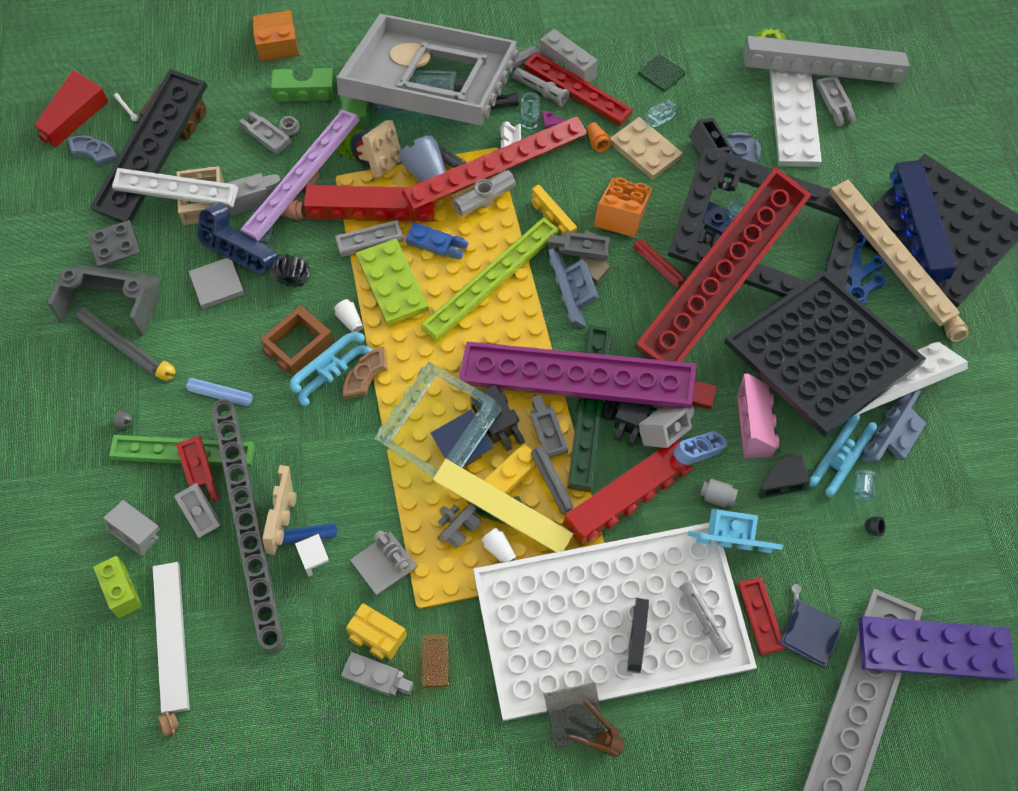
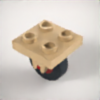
(377, 148)

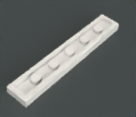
(174, 187)
(170, 638)

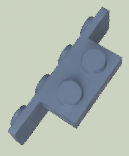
(575, 285)
(897, 431)

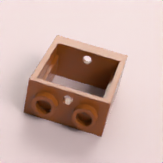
(301, 316)

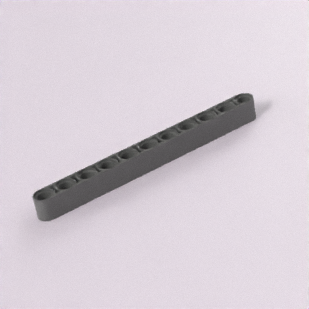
(250, 533)

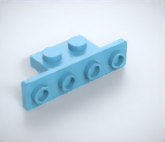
(733, 527)

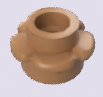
(167, 724)

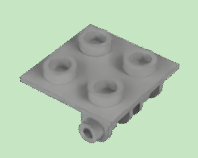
(383, 562)

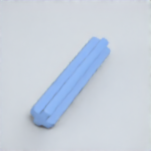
(219, 392)

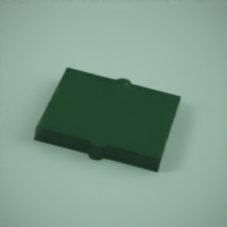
(661, 73)

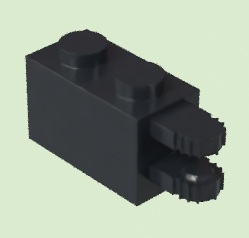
(628, 420)
(506, 421)

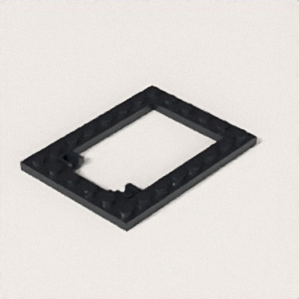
(709, 174)

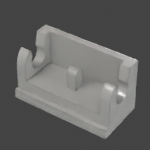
(131, 527)

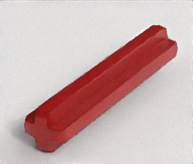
(659, 263)

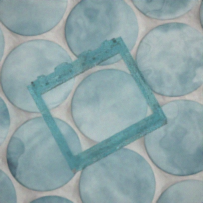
(412, 395)

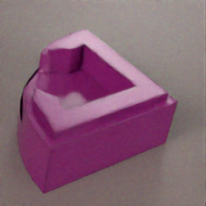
(549, 119)

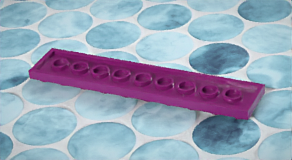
(579, 374)

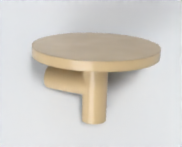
(405, 53)

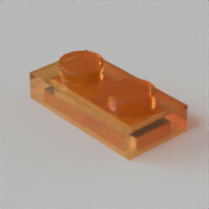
(435, 661)

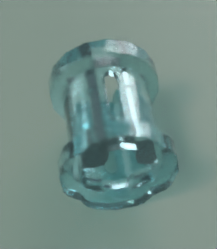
(864, 485)

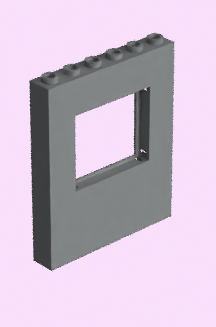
(377, 79)

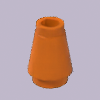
(598, 137)

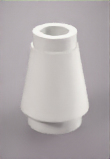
(348, 315)
(498, 546)

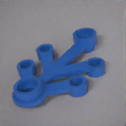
(857, 273)

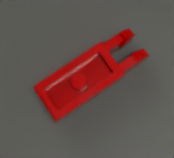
(197, 465)

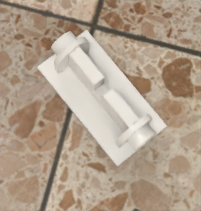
(509, 133)

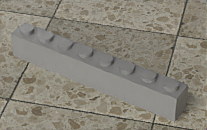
(825, 59)

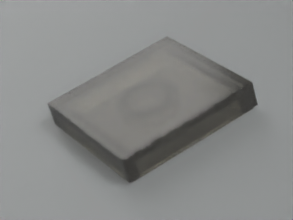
(570, 715)

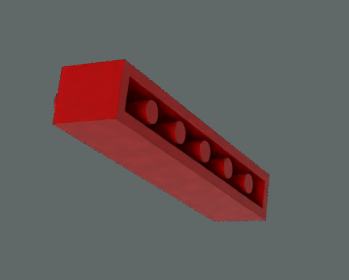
(362, 204)
(625, 495)

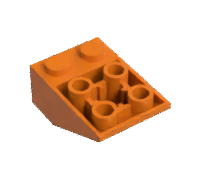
(622, 207)

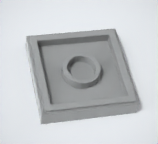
(216, 283)

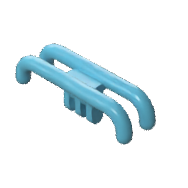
(327, 366)
(841, 456)

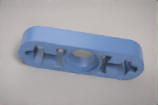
(690, 452)

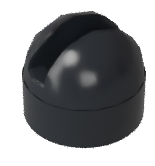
(875, 526)

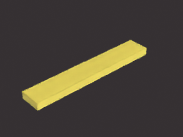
(502, 506)

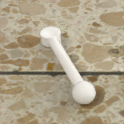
(134, 117)

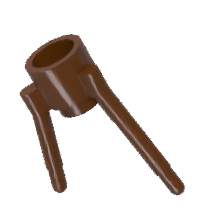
(606, 742)

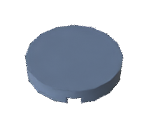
(744, 146)

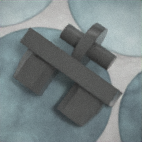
(466, 517)

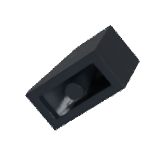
(786, 477)

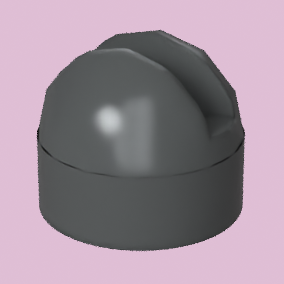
(121, 420)

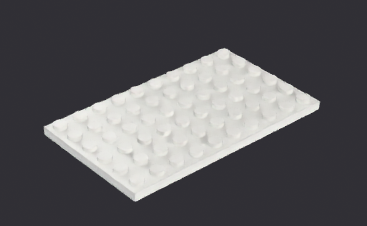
(571, 614)

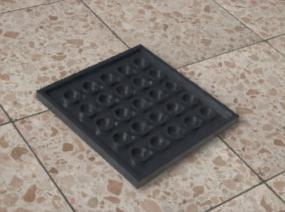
(974, 222)
(824, 352)

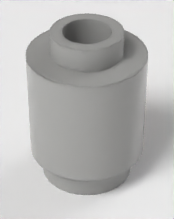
(718, 493)

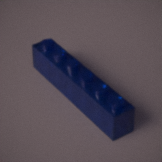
(922, 220)

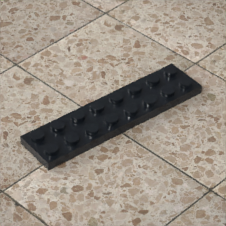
(151, 141)

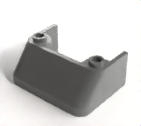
(134, 285)

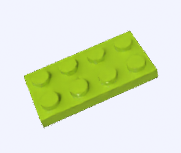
(392, 282)

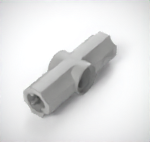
(484, 193)

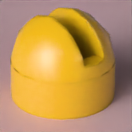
(164, 370)

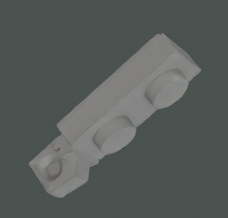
(375, 675)

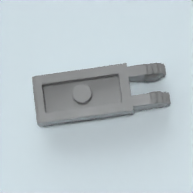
(836, 99)
(265, 133)

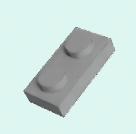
(197, 510)

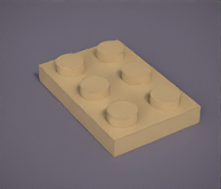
(646, 148)

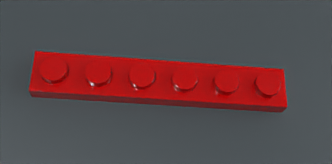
(579, 89)

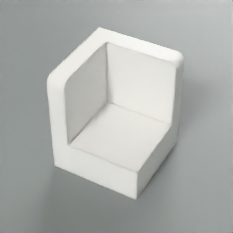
(312, 553)

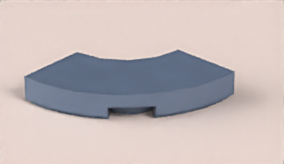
(92, 148)

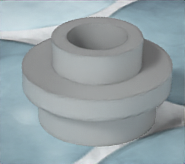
(289, 126)

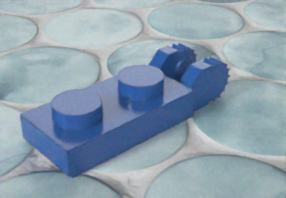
(436, 241)

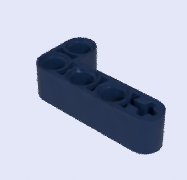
(218, 236)

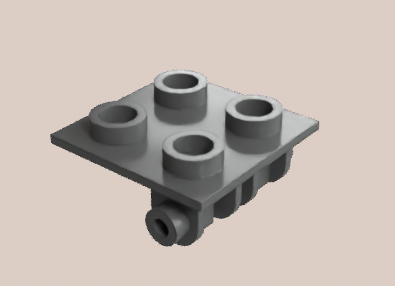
(113, 243)

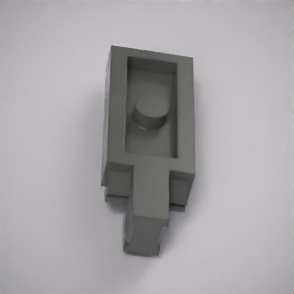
(580, 245)
(547, 428)

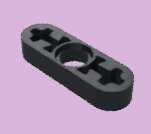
(637, 637)

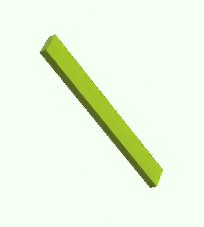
(489, 280)

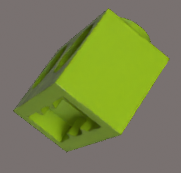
(117, 587)

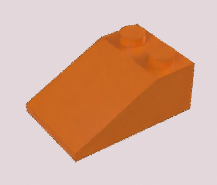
(275, 35)

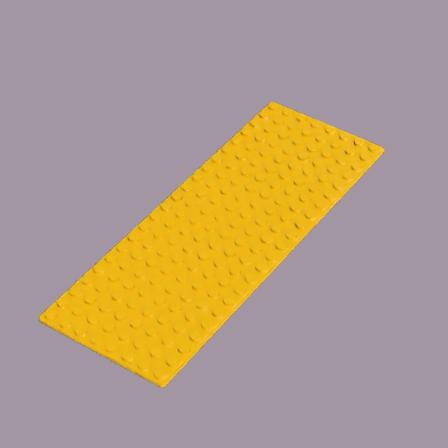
(504, 318)

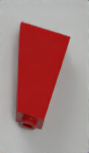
(69, 109)

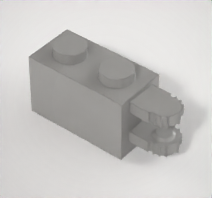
(252, 192)
(665, 426)

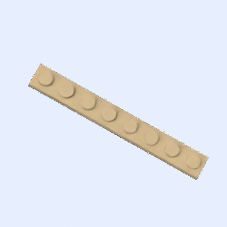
(894, 253)

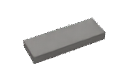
(368, 237)

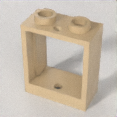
(190, 212)

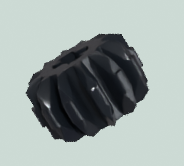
(290, 270)

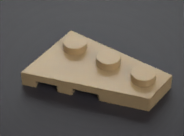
(279, 517)

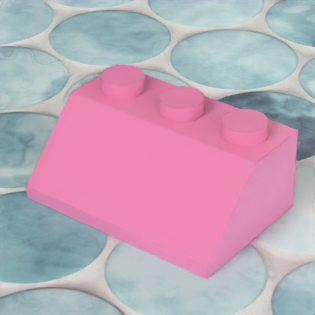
(756, 418)

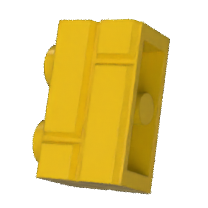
(376, 632)

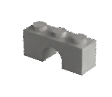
(578, 61)

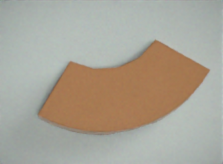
(364, 372)

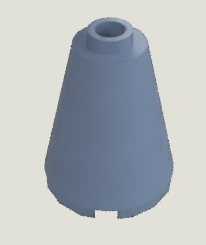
(423, 158)

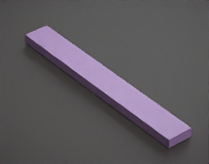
(299, 175)

